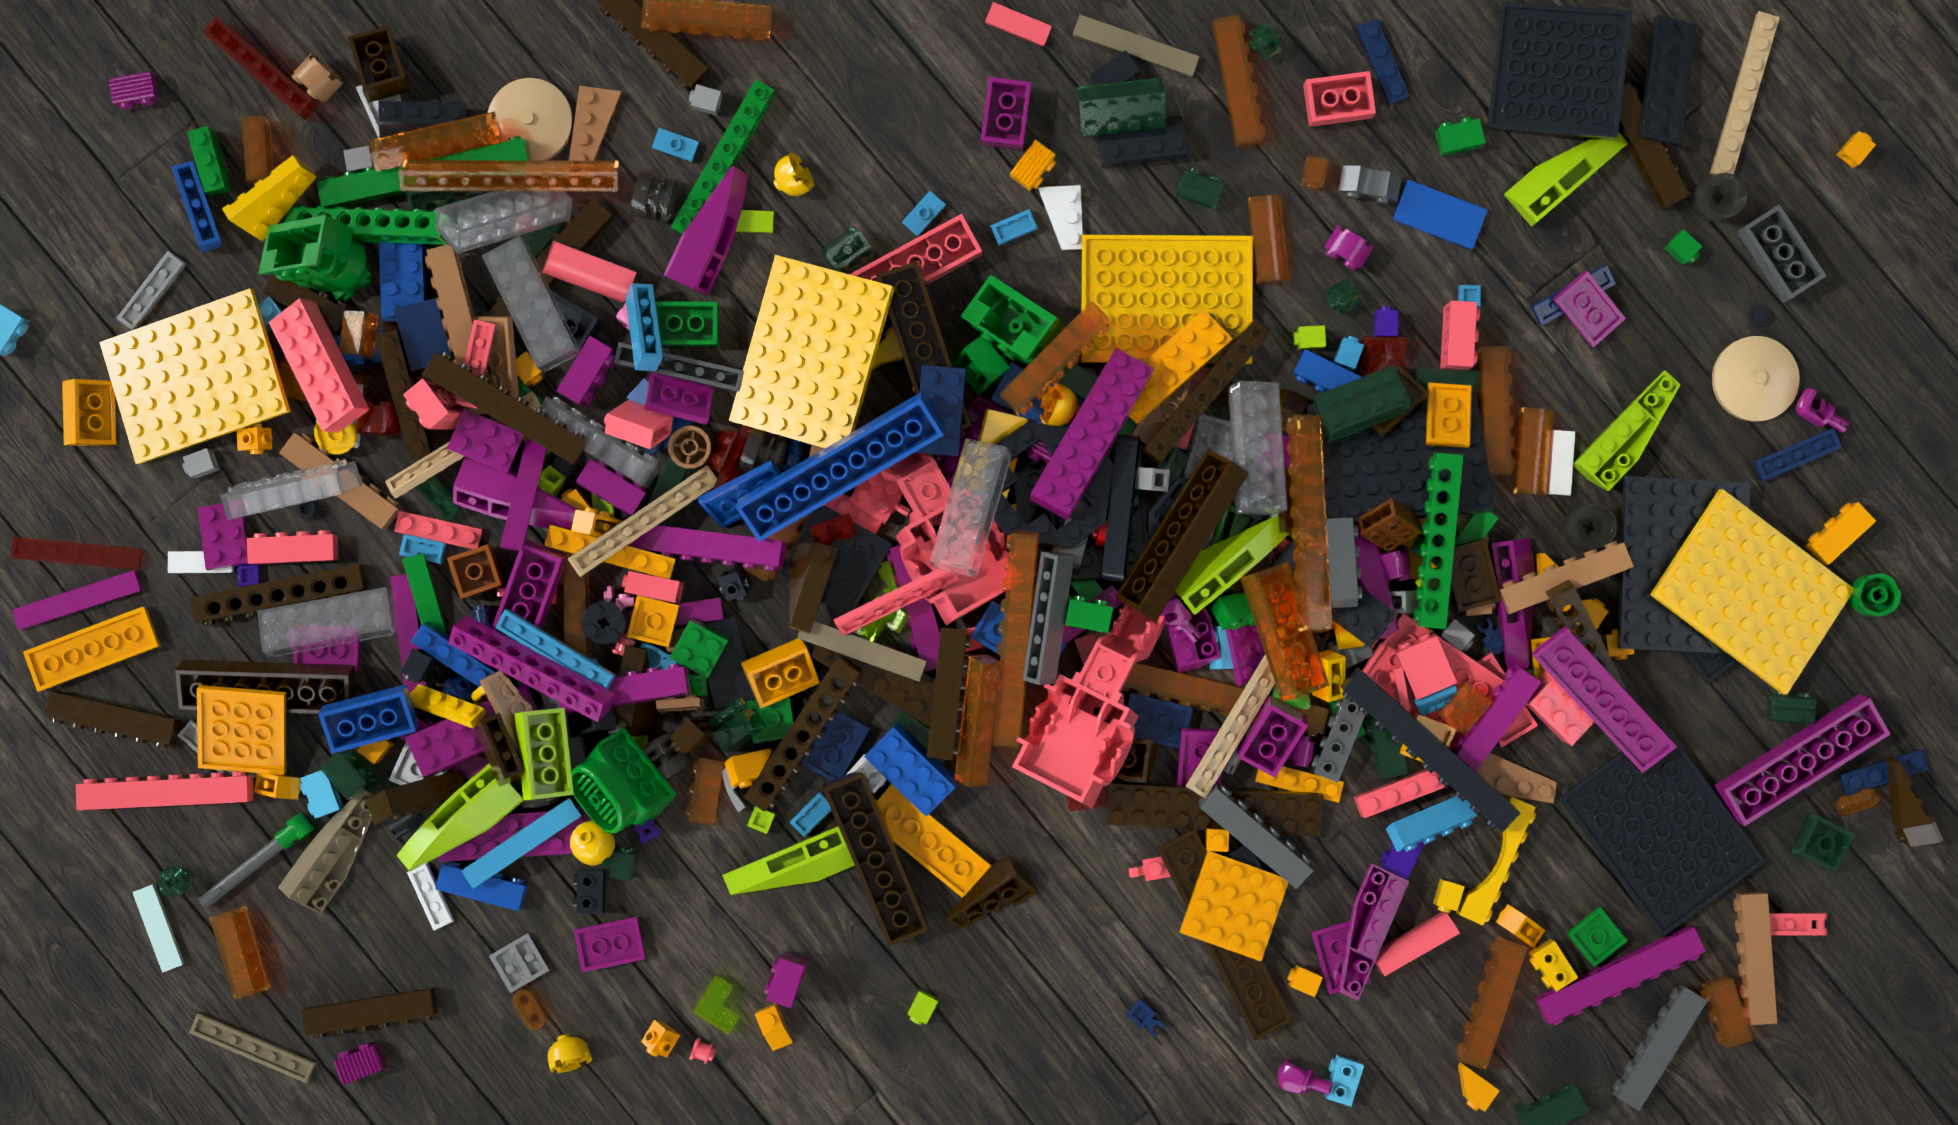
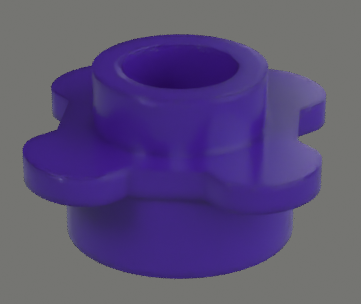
(653, 832)

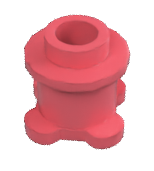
(622, 641)
(702, 1051)

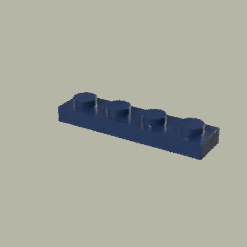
(1383, 62)
(1547, 309)
(1797, 454)
(1877, 773)

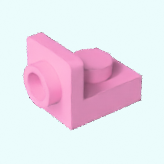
(625, 599)

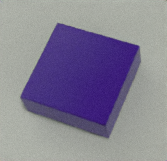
(249, 574)

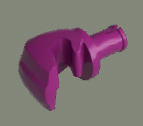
(1821, 414)
(1181, 619)
(1298, 1081)

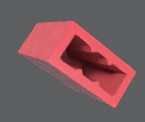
(638, 425)
(653, 587)
(1425, 665)

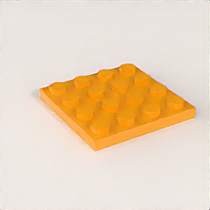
(241, 730)
(1234, 905)

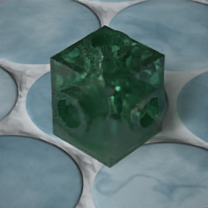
(1265, 41)
(1342, 296)
(181, 881)

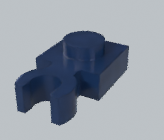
(1493, 639)
(1142, 1015)

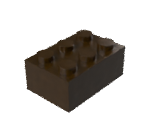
(378, 64)

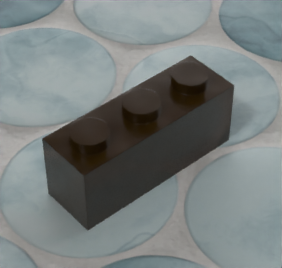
(499, 749)

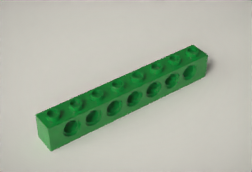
(727, 151)
(383, 224)
(1438, 617)

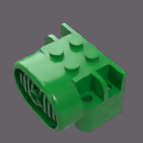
(313, 254)
(1011, 321)
(620, 784)

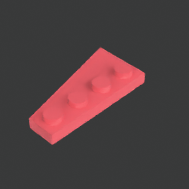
(1524, 721)

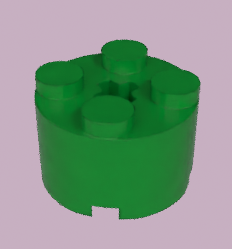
(1883, 587)

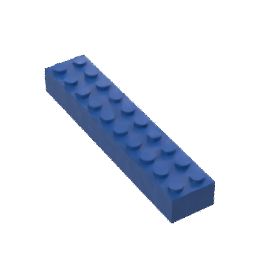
(840, 467)

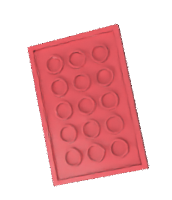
(1462, 666)

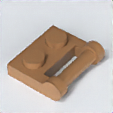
(688, 702)

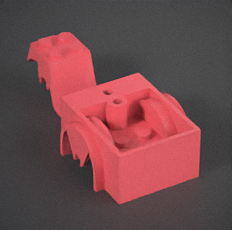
(927, 496)
(1066, 740)

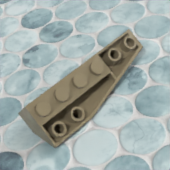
(329, 856)

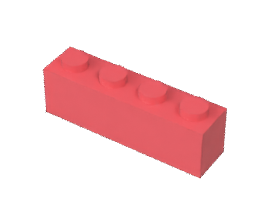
(292, 548)
(1397, 792)

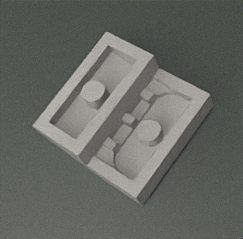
(518, 963)

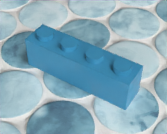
(643, 327)
(1429, 823)

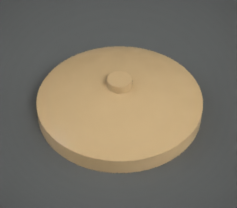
(536, 113)
(1755, 378)

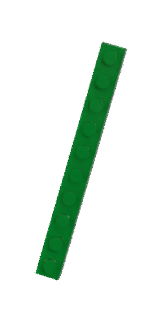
(372, 185)

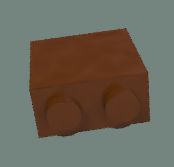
(1389, 525)

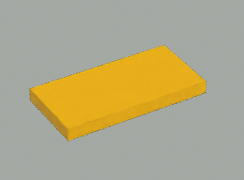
(998, 426)

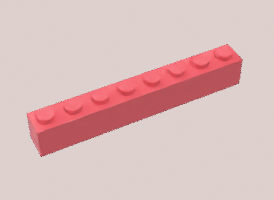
(164, 792)

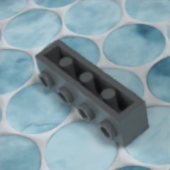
(1342, 562)
(1339, 740)

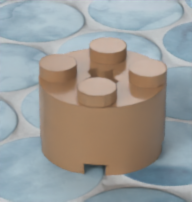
(318, 78)

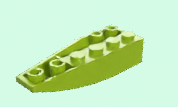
(1559, 176)
(1627, 435)
(1227, 562)
(460, 818)
(794, 865)

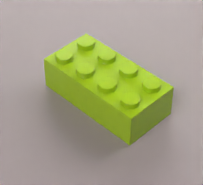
(544, 753)

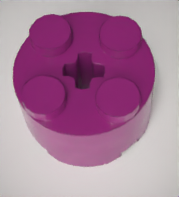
(1348, 248)
(1396, 564)

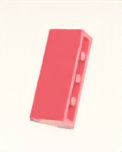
(588, 271)
(1415, 943)

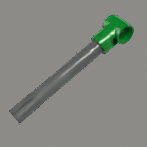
(296, 829)

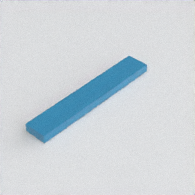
(552, 648)
(521, 843)

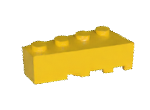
(270, 198)

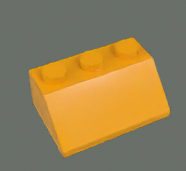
(89, 412)
(780, 672)

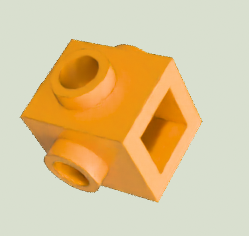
(259, 439)
(1611, 642)
(660, 1039)

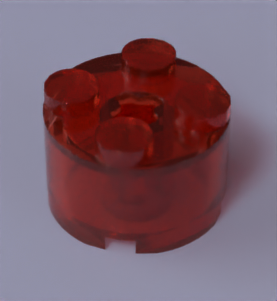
(379, 420)

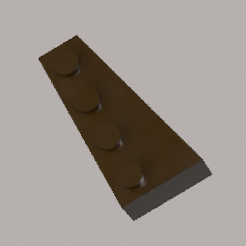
(414, 797)

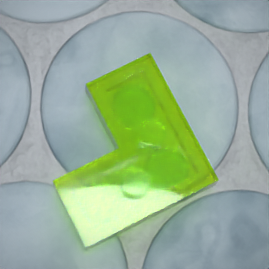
(887, 575)
(894, 620)
(712, 1008)

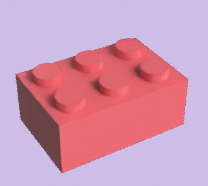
(1339, 99)
(1459, 335)
(434, 405)
(1558, 710)

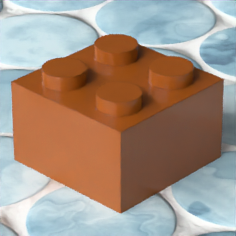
(476, 571)

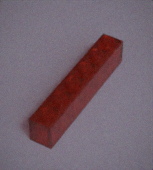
(260, 68)

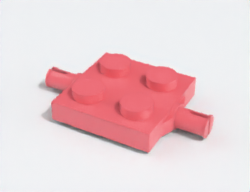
(878, 498)

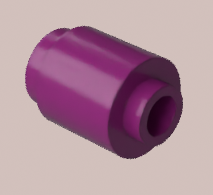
(1303, 752)

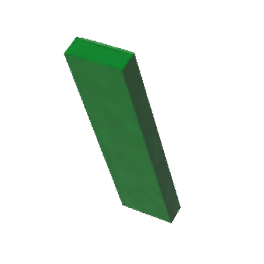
(424, 591)

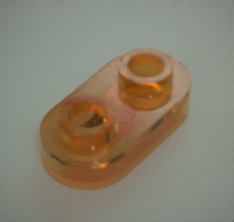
(1857, 802)
(528, 1009)

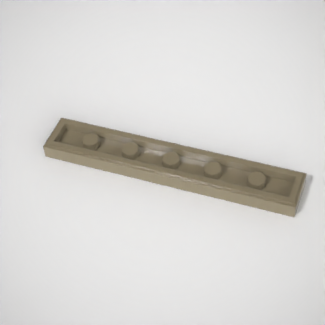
(1135, 45)
(865, 651)
(253, 1047)

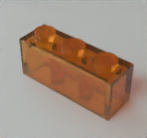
(257, 148)
(705, 791)
(1726, 1012)

